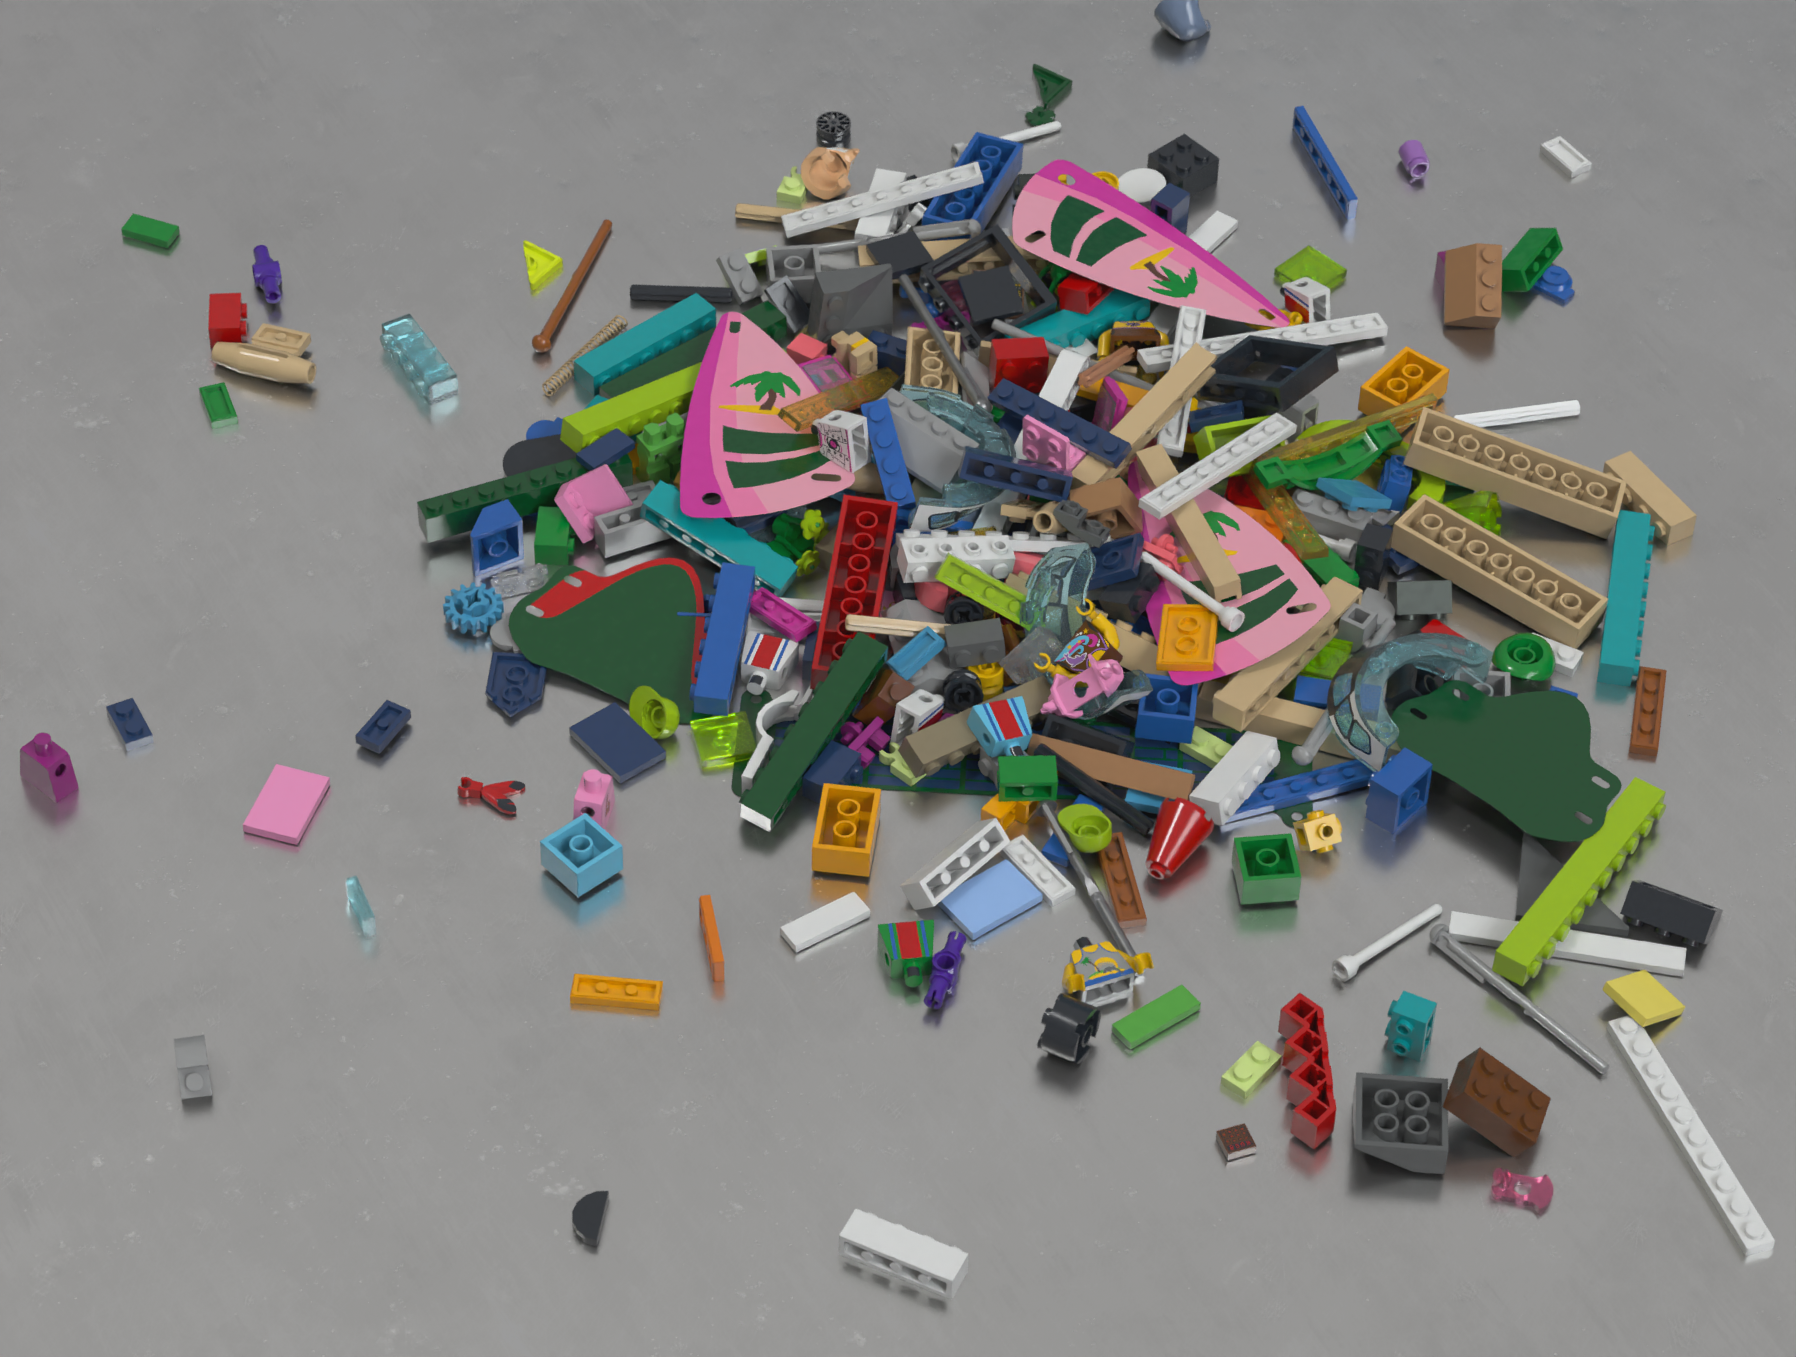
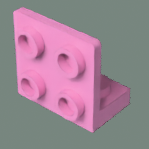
(1049, 446)
(590, 497)

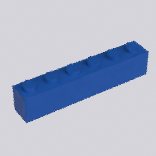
(724, 639)

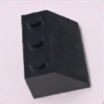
(1411, 683)
(1084, 735)
(1670, 913)

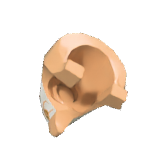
(827, 171)

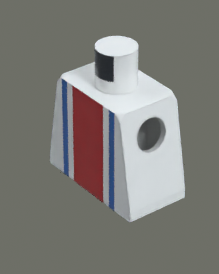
(1308, 299)
(767, 661)
(916, 713)

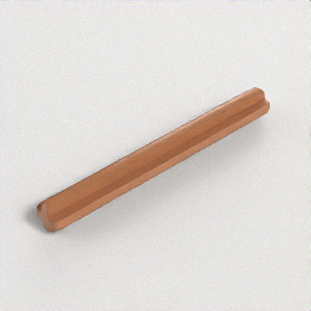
(1105, 366)

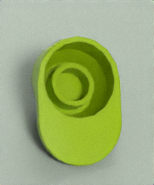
(654, 713)
(1086, 826)

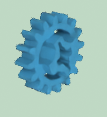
(473, 608)

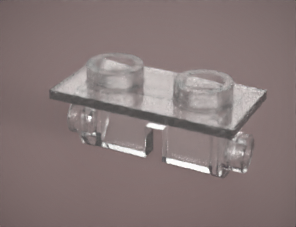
(512, 584)

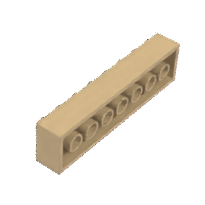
(1515, 472)
(1498, 572)

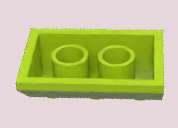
(1216, 436)

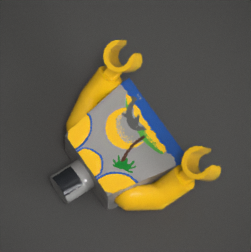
(1102, 971)

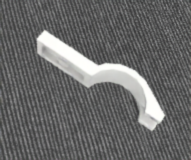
(770, 714)

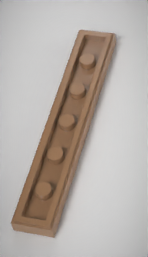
(1120, 769)

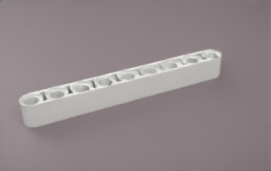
(1058, 389)

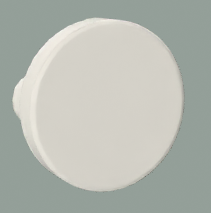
(1142, 185)

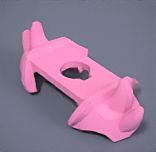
(1101, 677)

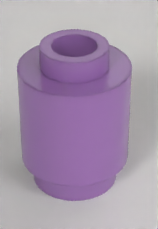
(1414, 158)

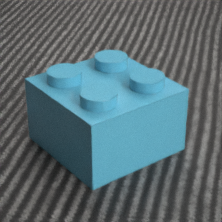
(581, 855)

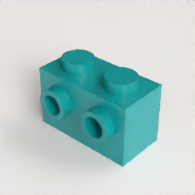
(1410, 1025)

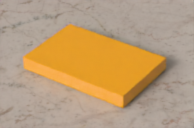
(1187, 638)

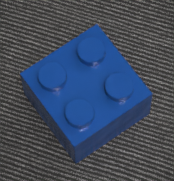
(1167, 711)
(1398, 790)

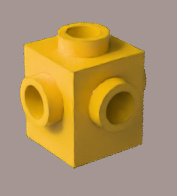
(1318, 831)

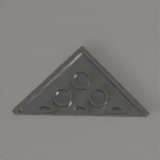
(1538, 871)

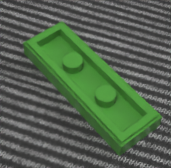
(1155, 1017)

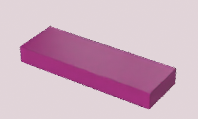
(781, 615)

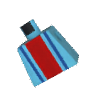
(1001, 727)

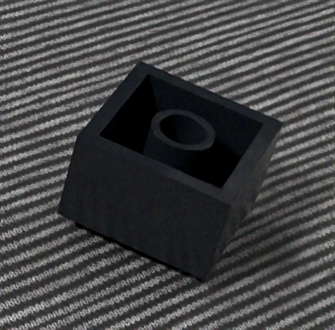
(1185, 164)

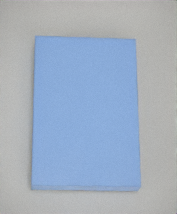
(990, 899)

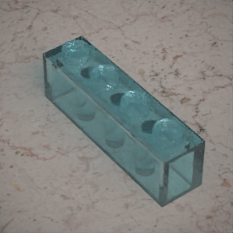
(419, 359)

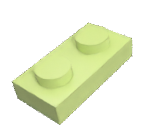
(1206, 747)
(1251, 1069)

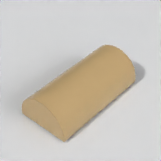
(926, 363)

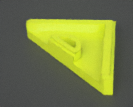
(540, 263)

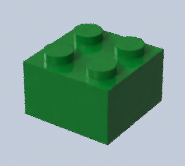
(1266, 868)

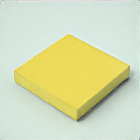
(1643, 998)

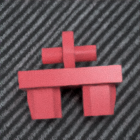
(1164, 551)

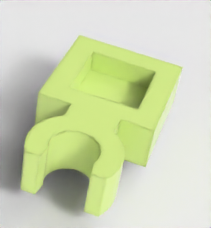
(792, 188)
(898, 765)

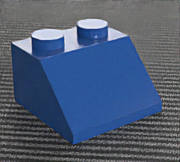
(496, 538)

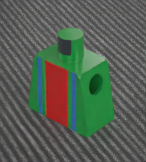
(907, 949)

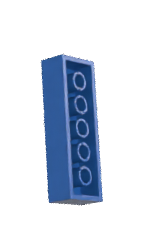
(999, 164)

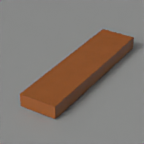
(1647, 711)
(1121, 883)

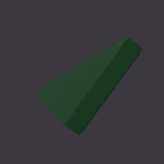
(1050, 85)

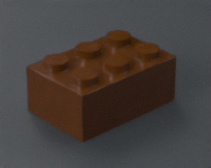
(1496, 1102)

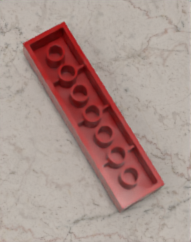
(855, 575)

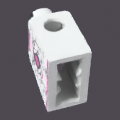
(844, 439)

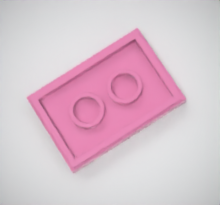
(286, 804)

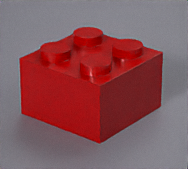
(1020, 362)

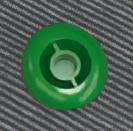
(1525, 657)

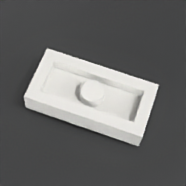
(1566, 657)

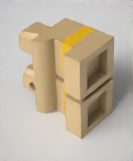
(855, 353)

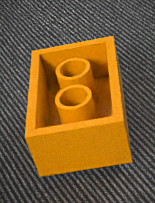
(1403, 380)
(846, 829)

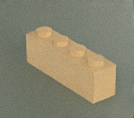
(1651, 496)

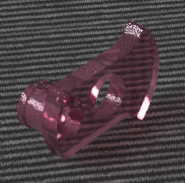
(1540, 1188)

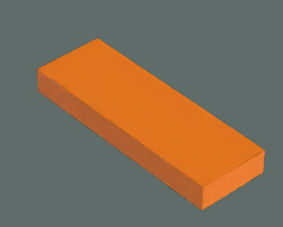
(711, 938)

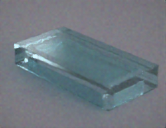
(361, 907)

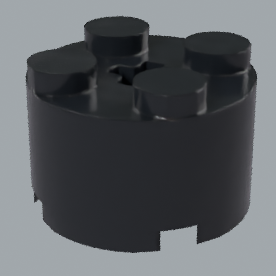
(1069, 1028)

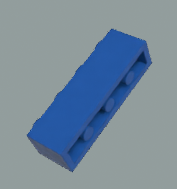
(888, 454)

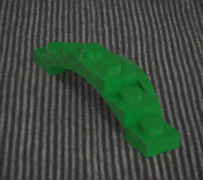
(1338, 463)

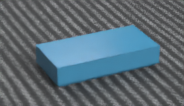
(916, 653)

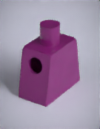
(48, 767)

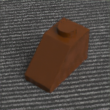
(882, 697)

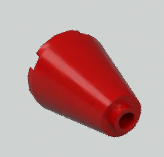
(1176, 835)

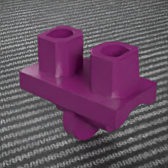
(872, 735)

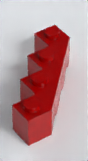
(1311, 1077)

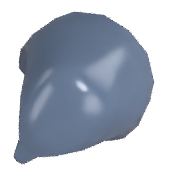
(1182, 19)

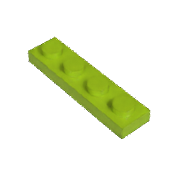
(981, 587)

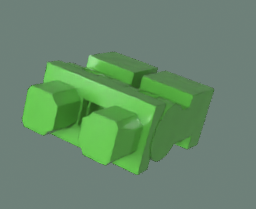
(660, 450)

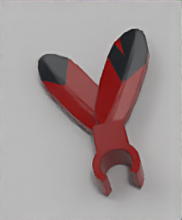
(493, 793)

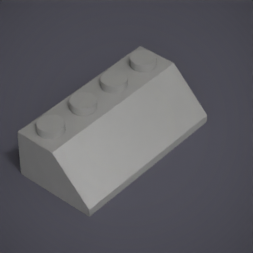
(927, 443)
(935, 671)

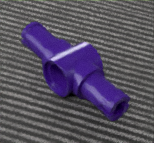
(267, 274)
(945, 970)

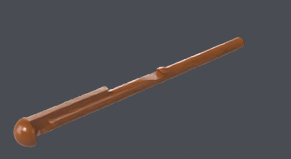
(541, 343)

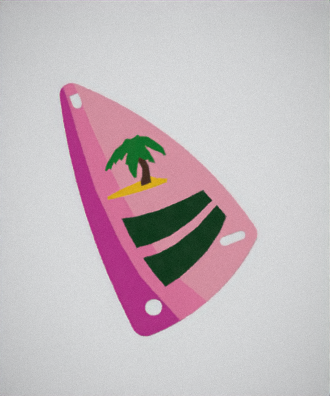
(1128, 247)
(735, 435)
(1269, 585)

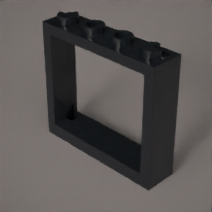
(1010, 256)
(1314, 365)

